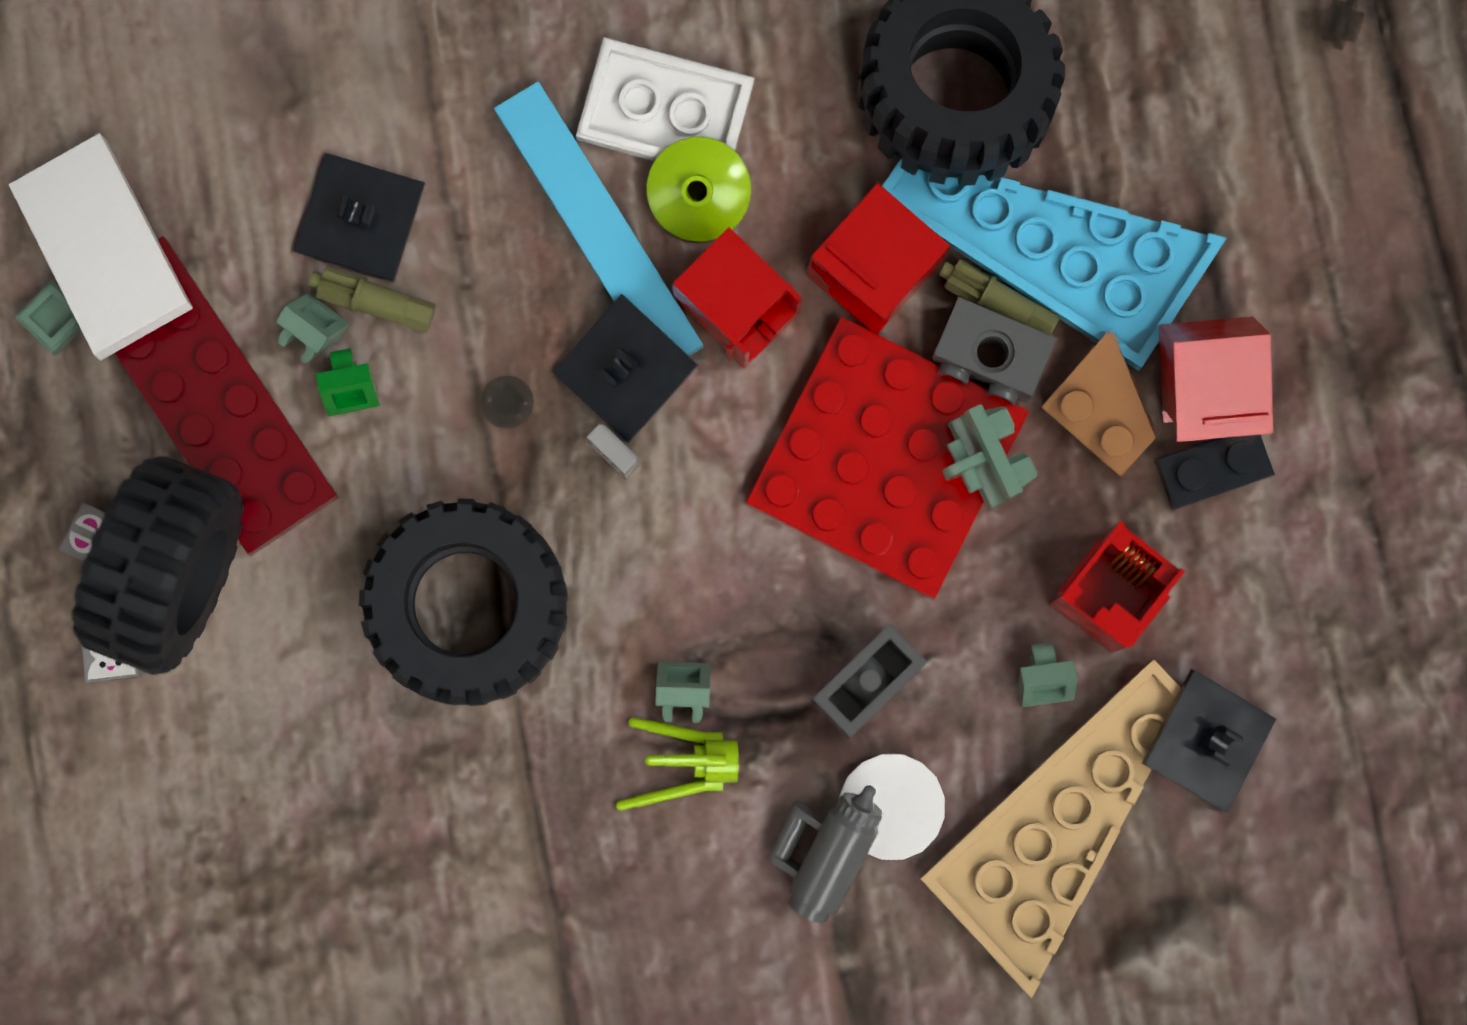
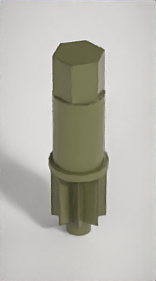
(987, 292)
(373, 299)

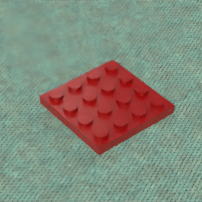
(869, 459)

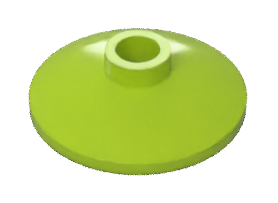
(704, 161)

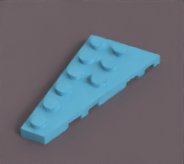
(1067, 253)

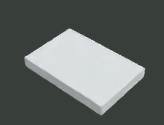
(652, 99)

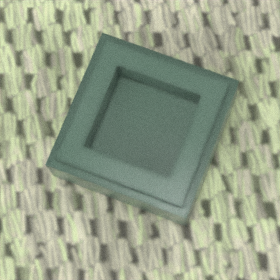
(50, 318)

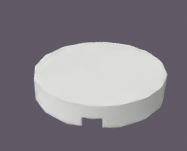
(908, 800)

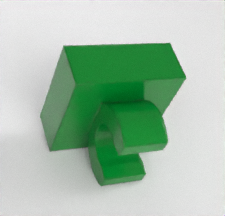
(347, 385)

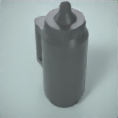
(834, 855)

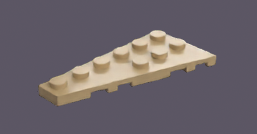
(1043, 845)

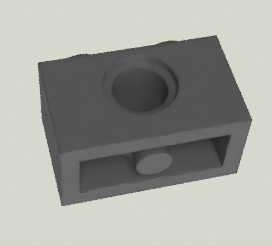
(1023, 350)
(869, 681)

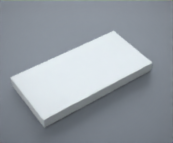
(100, 246)

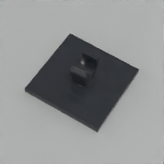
(359, 217)
(625, 368)
(1209, 741)

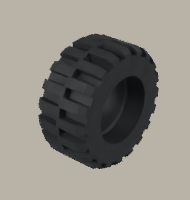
(947, 139)
(412, 551)
(157, 565)

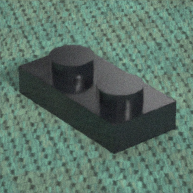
(1213, 469)

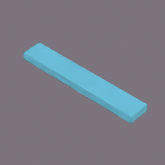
(591, 212)

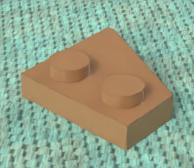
(1104, 406)

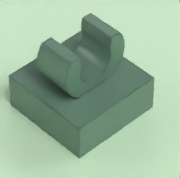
(311, 324)
(1045, 679)
(683, 686)

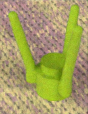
(714, 761)

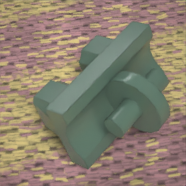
(982, 459)

